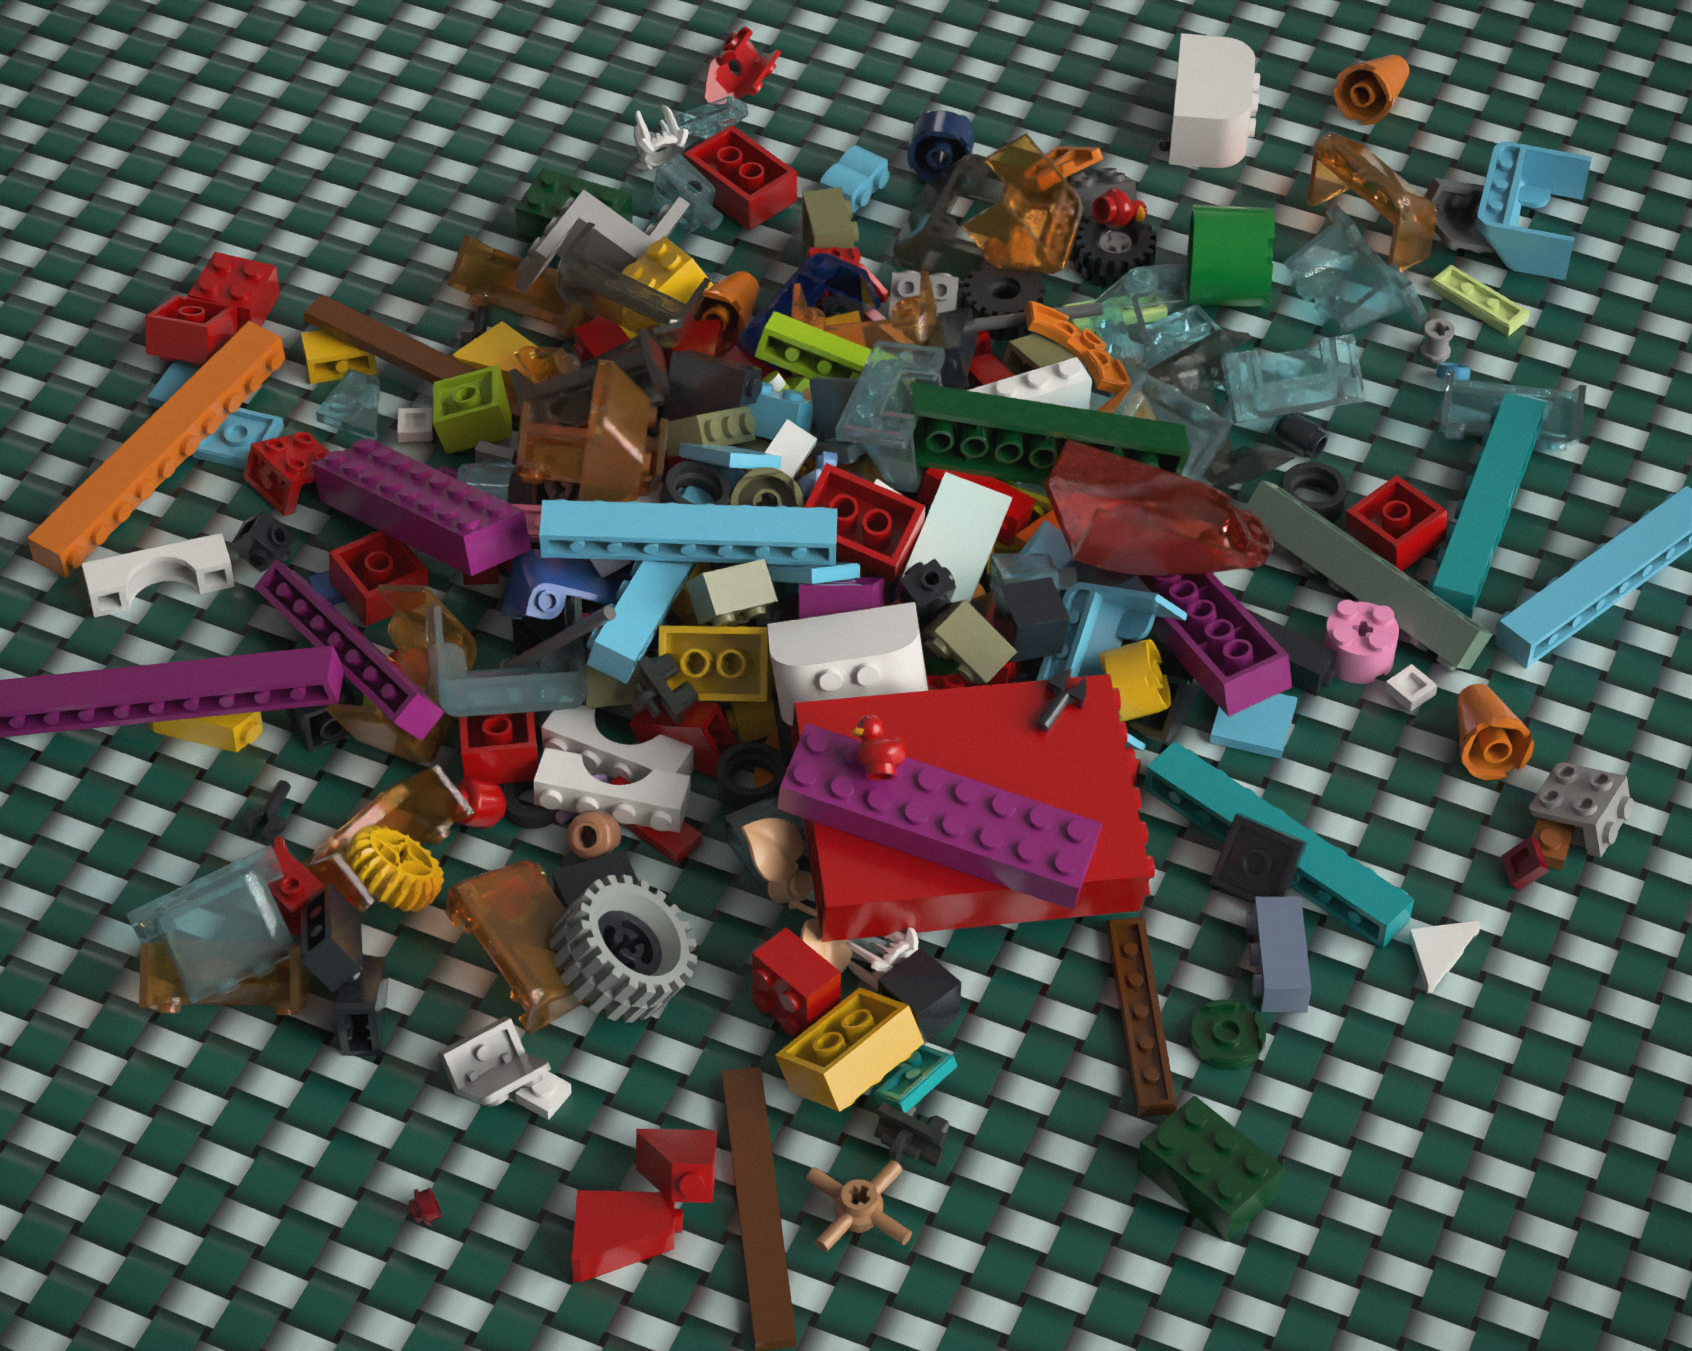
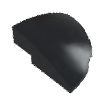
(1183, 693)

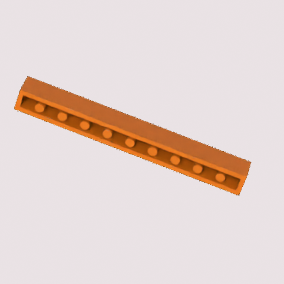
(156, 449)

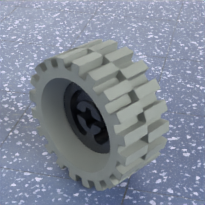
(623, 948)

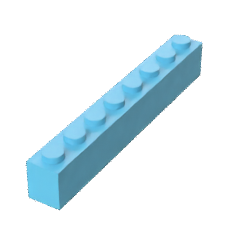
(688, 532)
(1597, 581)
(645, 602)

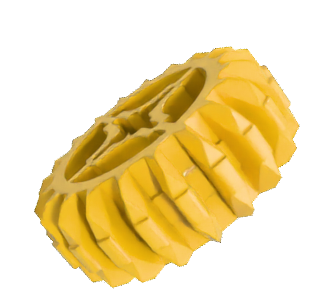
(394, 867)

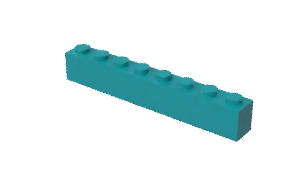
(1487, 502)
(1324, 873)

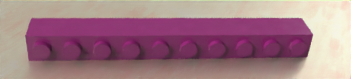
(170, 691)

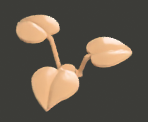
(774, 851)

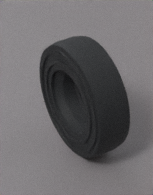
(525, 816)

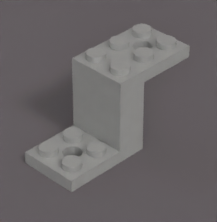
(612, 242)

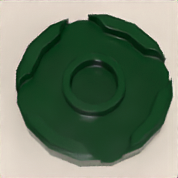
(1227, 1035)

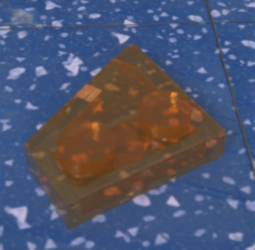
(545, 362)

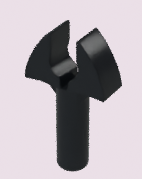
(480, 325)
(1061, 698)
(268, 813)

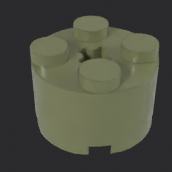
(767, 484)

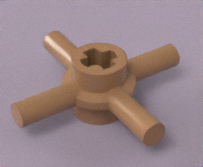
(858, 1206)

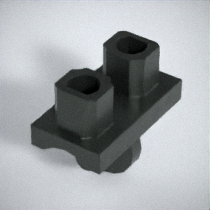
(674, 701)
(911, 1136)

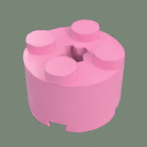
(1363, 639)

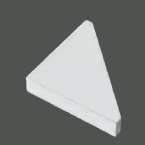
(1440, 948)

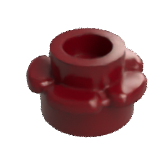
(425, 1206)

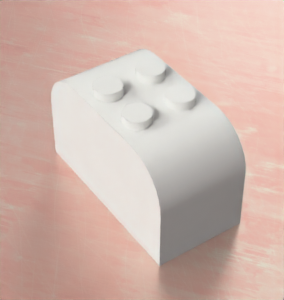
(1213, 101)
(847, 656)

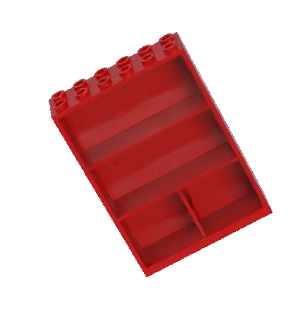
(994, 740)

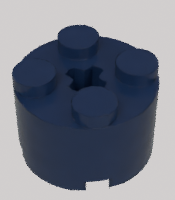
(938, 142)

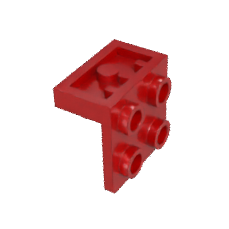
(281, 467)

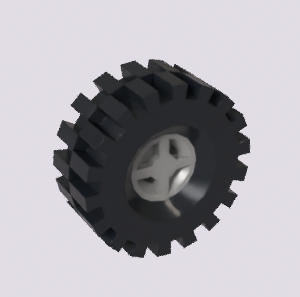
(1110, 253)

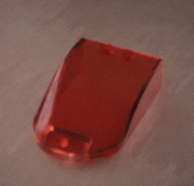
(1148, 518)

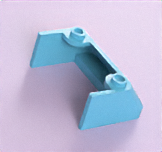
(1527, 178)
(1100, 622)

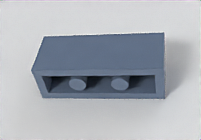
(1279, 954)

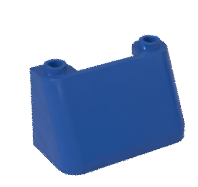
(540, 587)

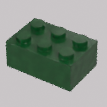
(551, 192)
(1210, 1168)

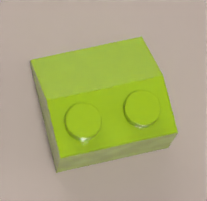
(471, 409)

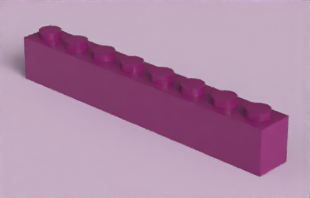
(362, 661)

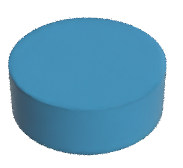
(1460, 371)

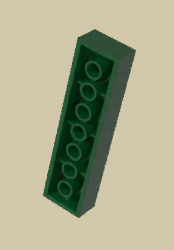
(1025, 437)

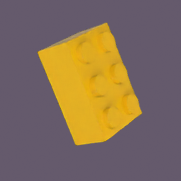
(668, 271)
(721, 661)
(849, 1049)

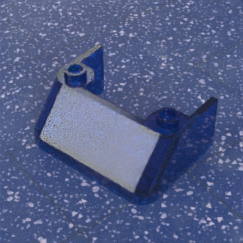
(815, 276)

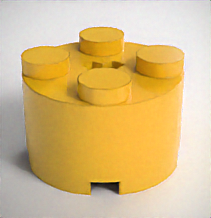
(1138, 677)

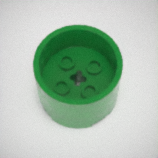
(1230, 256)

